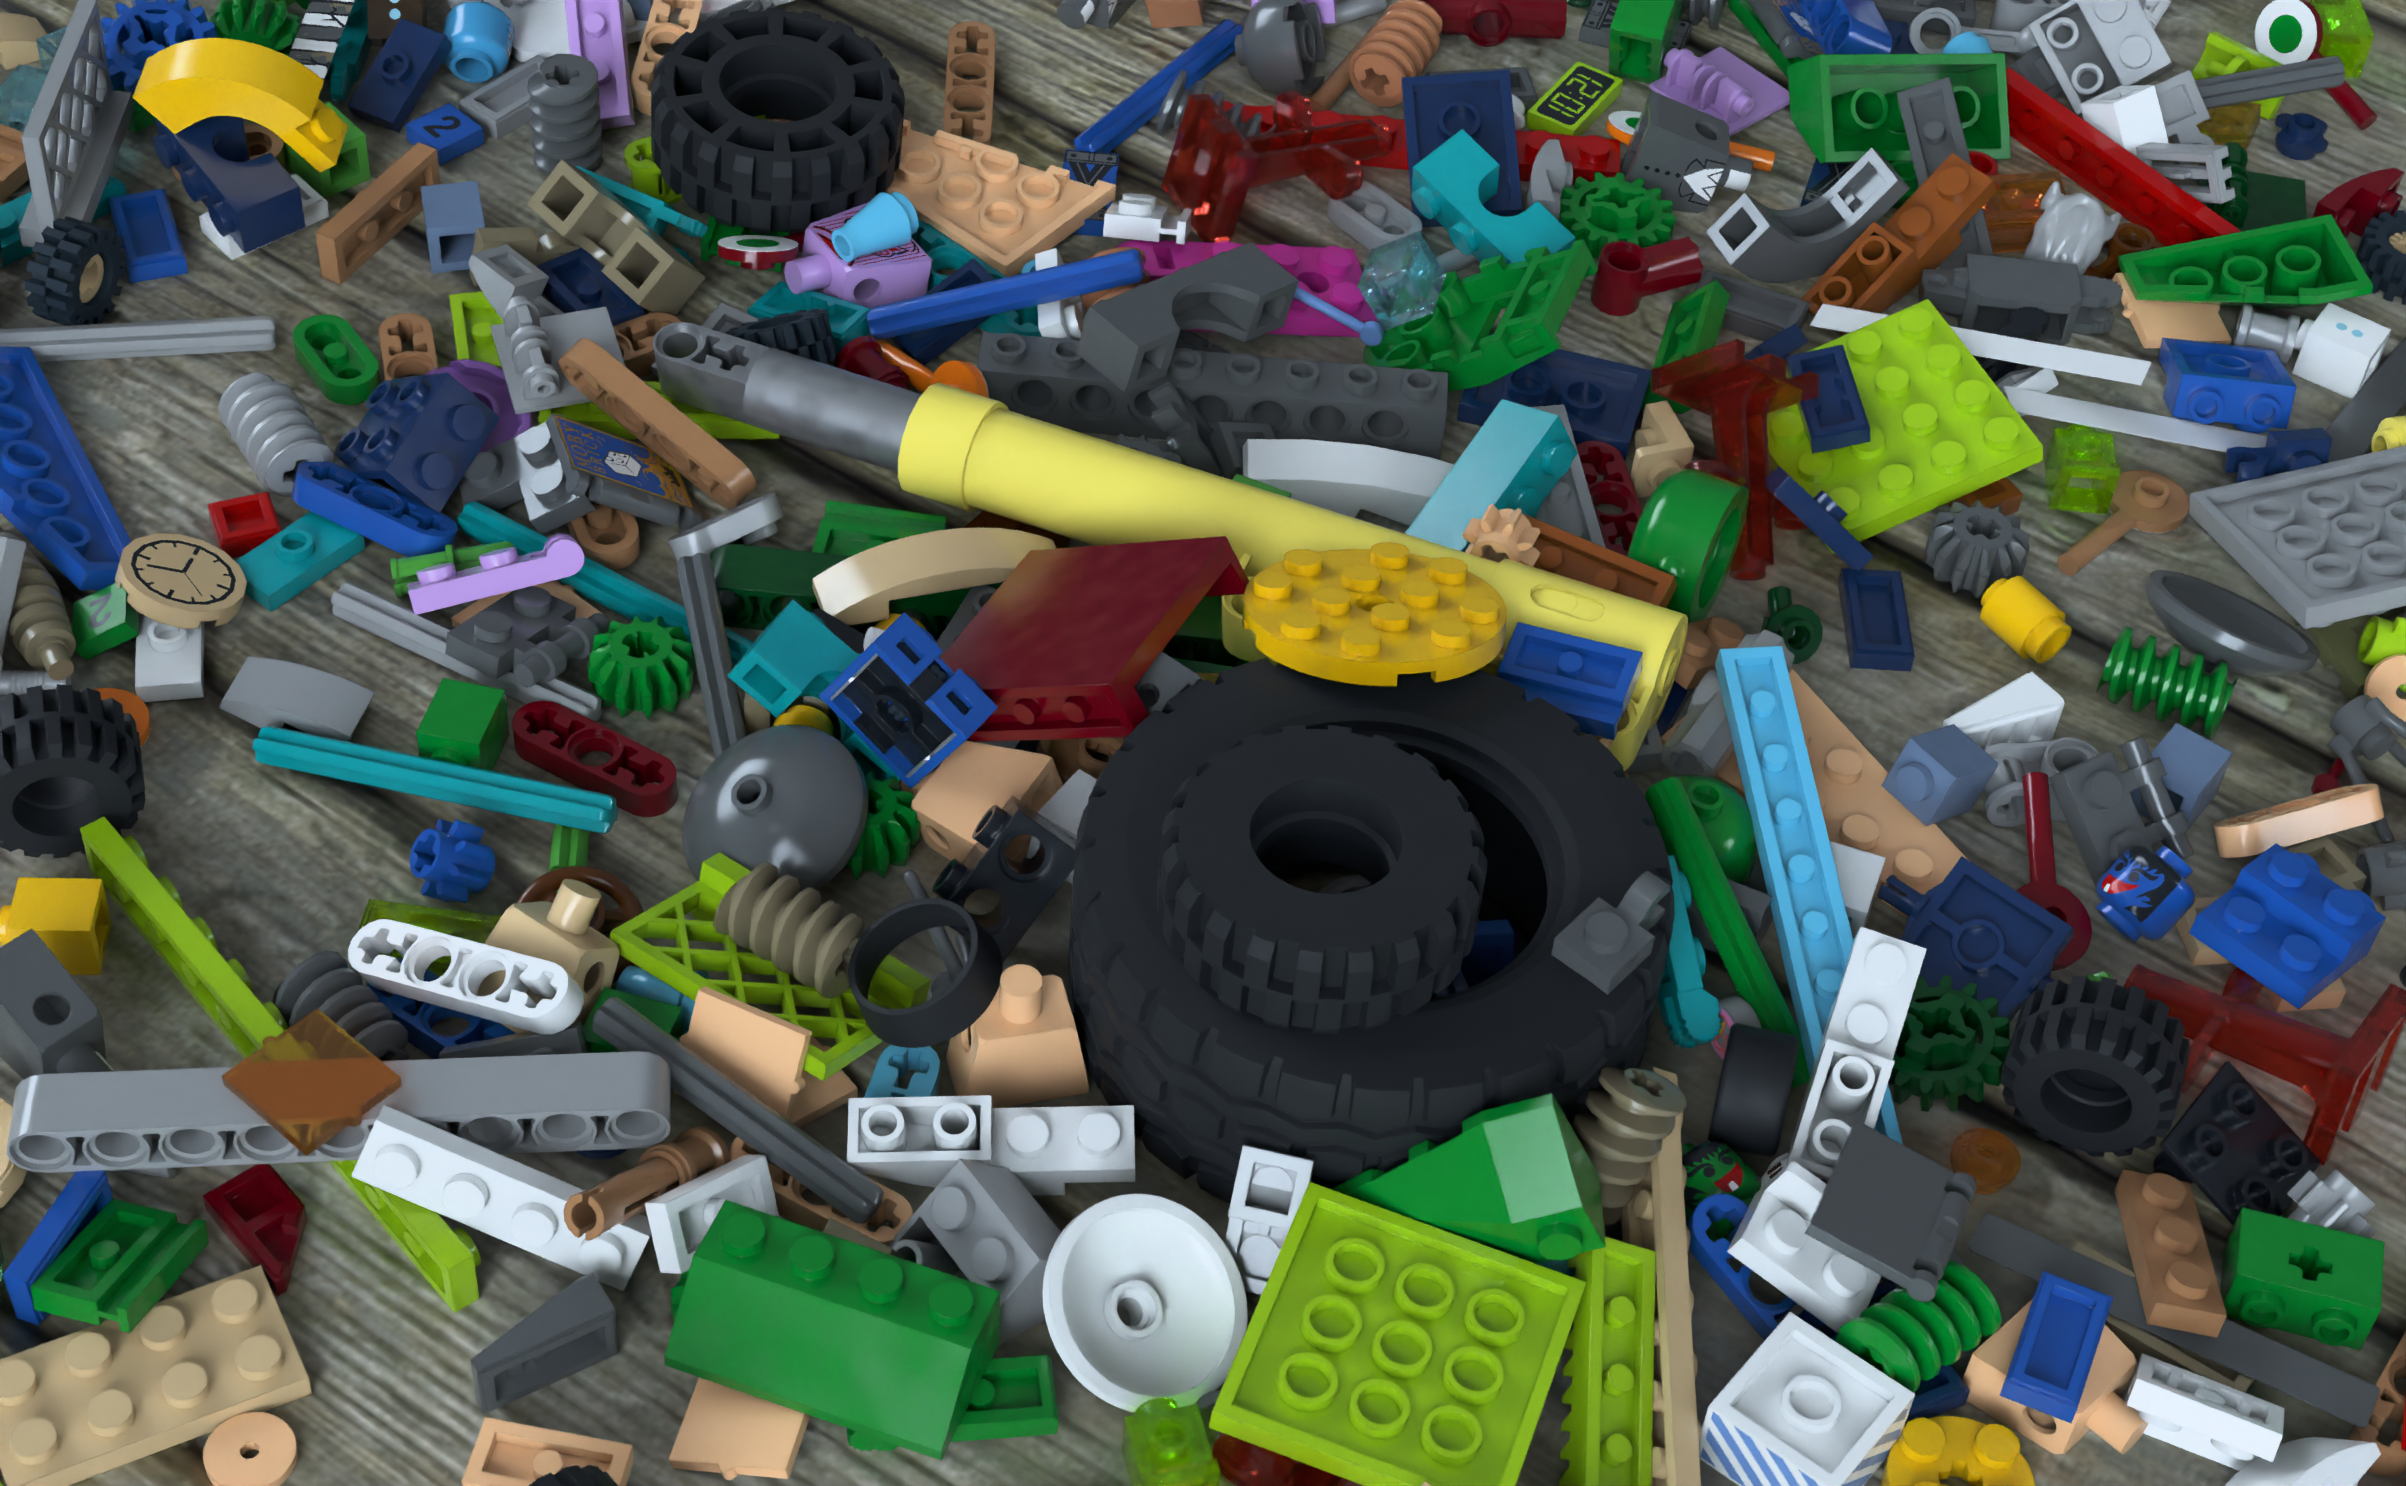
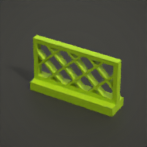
(891, 987)

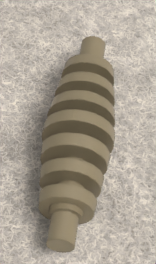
(40, 620)

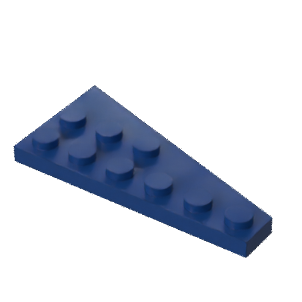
(49, 481)

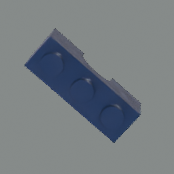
(244, 198)

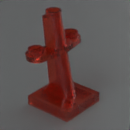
(1217, 166)
(1738, 400)
(2320, 1062)

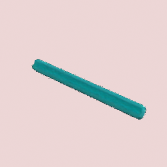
(592, 579)
(436, 779)

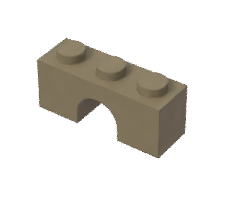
(614, 235)

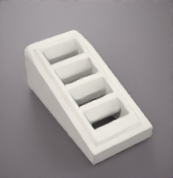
(2014, 714)

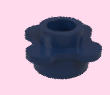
(2300, 136)

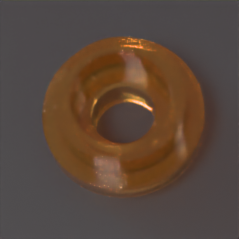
(1987, 1158)

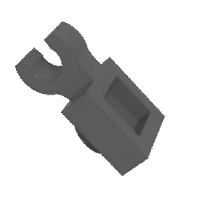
(1610, 941)

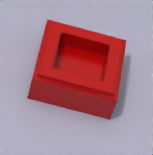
(243, 522)

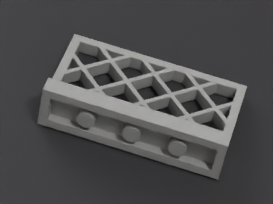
(73, 129)

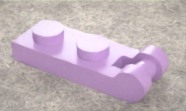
(499, 573)

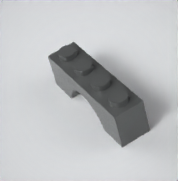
(1231, 293)

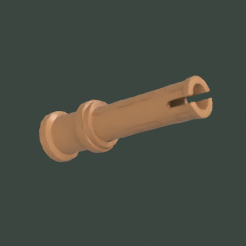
(658, 1171)

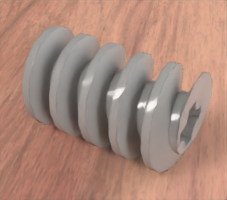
(271, 430)

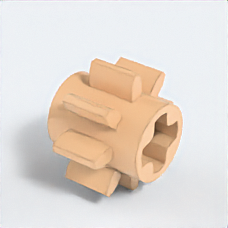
(1502, 536)

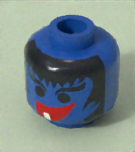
(2145, 893)

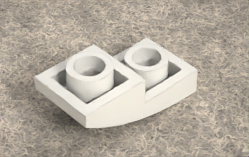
(2311, 1463)

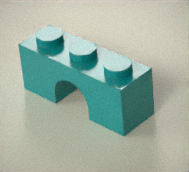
(1455, 185)
(796, 660)

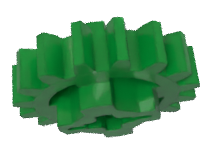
(1615, 211)

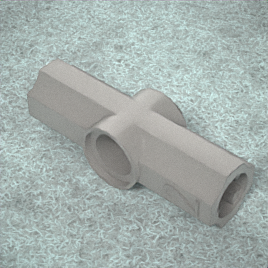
(1704, 736)

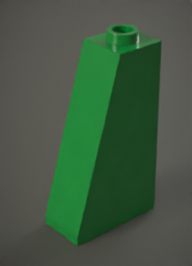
(1642, 38)

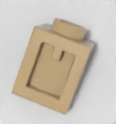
(1660, 448)

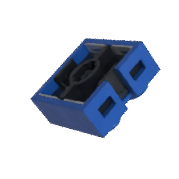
(908, 701)

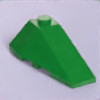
(2263, 267)
(1504, 1182)

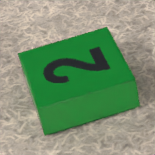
(103, 621)

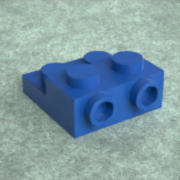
(2226, 385)
(2289, 925)

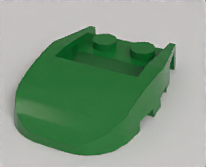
(1457, 332)

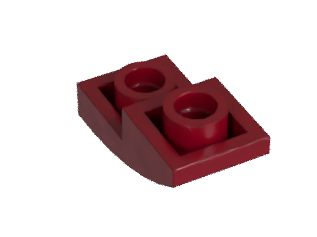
(2361, 200)

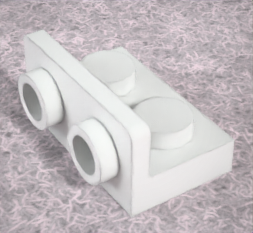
(1805, 1270)
(2204, 1414)

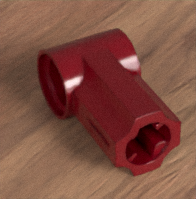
(1634, 272)

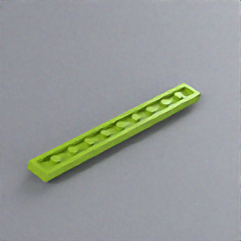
(227, 996)

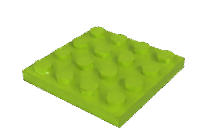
(1931, 420)
(1396, 1350)

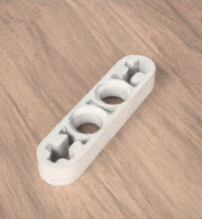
(467, 970)

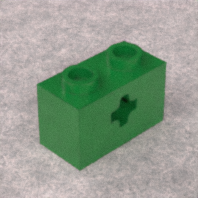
(2302, 1278)

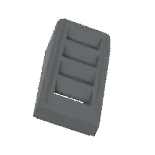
(548, 1345)

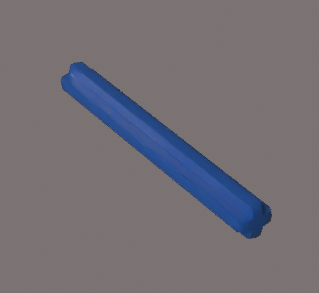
(1148, 98)
(1006, 294)

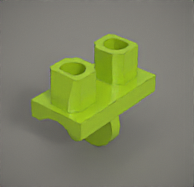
(2227, 57)

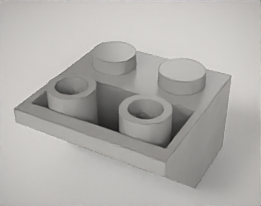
(2100, 47)
(988, 1232)

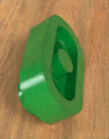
(336, 359)

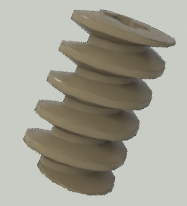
(791, 928)
(1626, 1130)

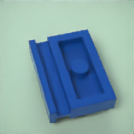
(1574, 674)

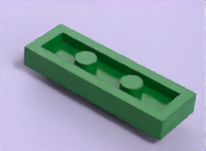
(1690, 330)

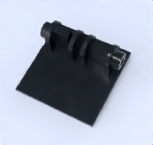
(2235, 1148)

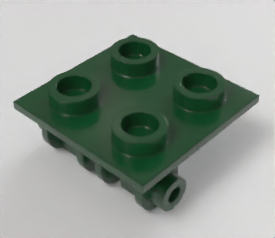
(2260, 197)

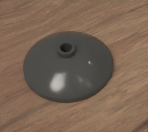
(2228, 627)
(806, 810)

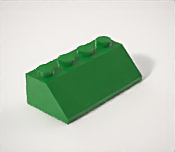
(1852, 102)
(834, 1329)

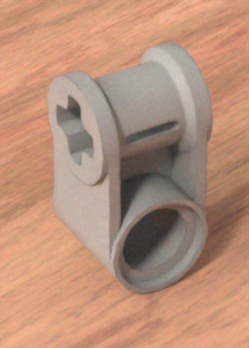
(2023, 758)

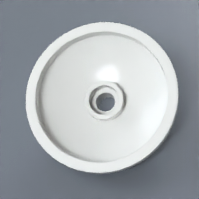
(1172, 1281)

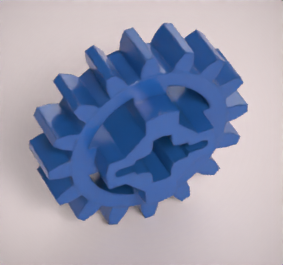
(147, 31)

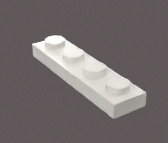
(493, 1196)

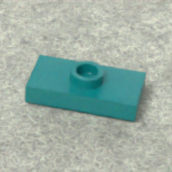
(845, 318)
(297, 559)

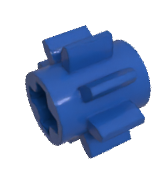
(452, 861)

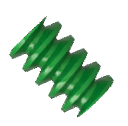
(2167, 682)
(1915, 1337)

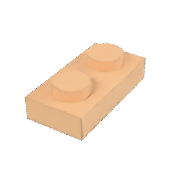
(522, 1453)

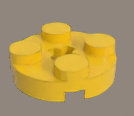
(1958, 1448)

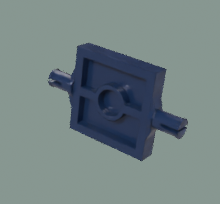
(1981, 935)

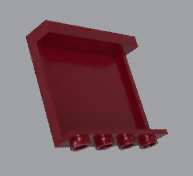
(1081, 630)

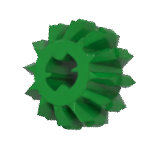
(257, 23)
(641, 666)
(889, 828)

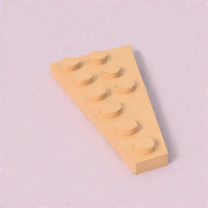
(990, 199)
(1854, 802)

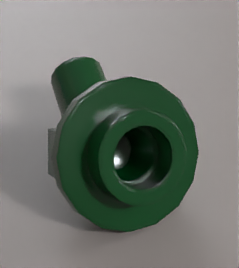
(1794, 623)

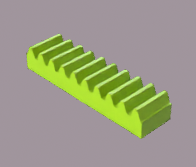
(1611, 1369)

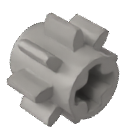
(2332, 1204)

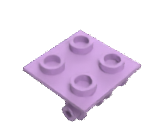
(1720, 87)

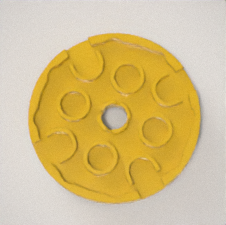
(1374, 615)

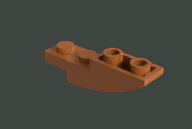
(1919, 236)

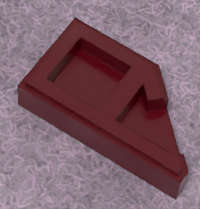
(261, 1221)

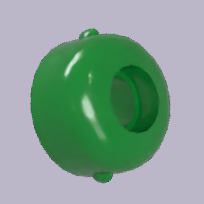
(1692, 534)

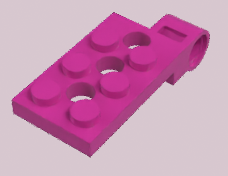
(1326, 270)

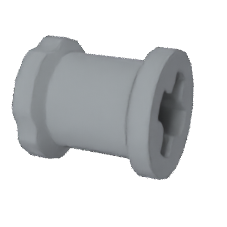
(2266, 332)

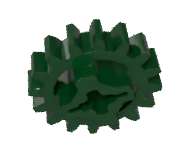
(1942, 1050)

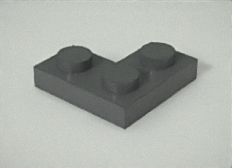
(527, 470)

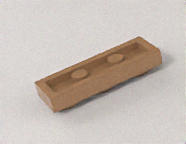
(376, 214)
(2169, 1253)

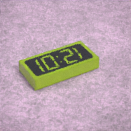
(1574, 101)

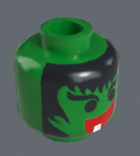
(1716, 1170)

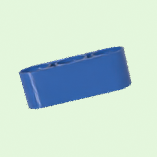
(1847, 26)

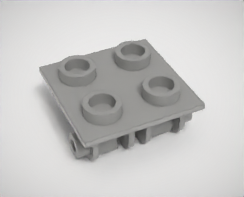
(534, 344)

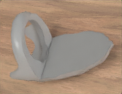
(2070, 229)

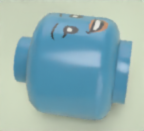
(479, 41)

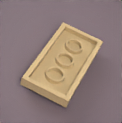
(126, 1395)

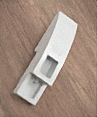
(1856, 1048)
(1043, 1146)

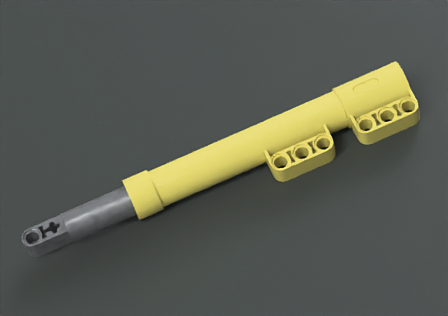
(1102, 493)

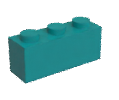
(1506, 464)

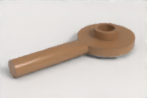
(2139, 502)

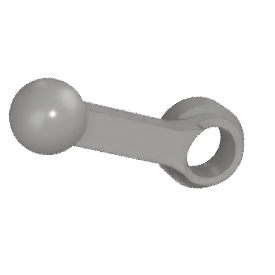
(1999, 40)

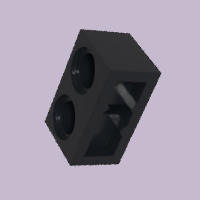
(1023, 885)

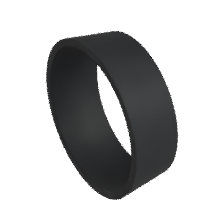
(953, 1008)

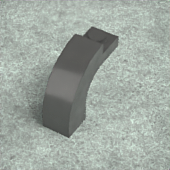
(1810, 238)

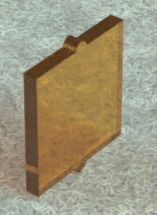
(311, 1081)

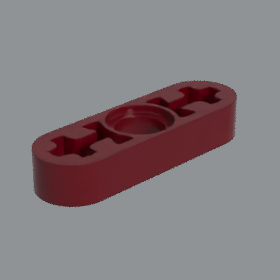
(1614, 489)
(584, 735)

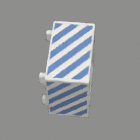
(1803, 1414)

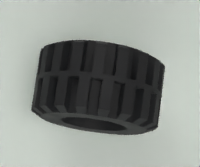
(64, 767)
(2095, 1066)

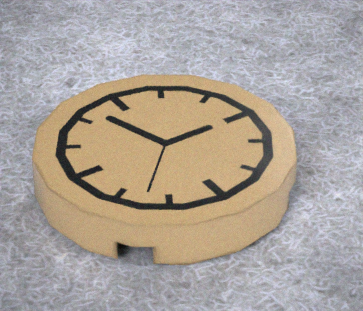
(180, 580)

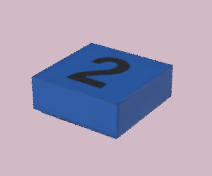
(446, 131)

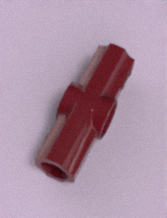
(1504, 19)

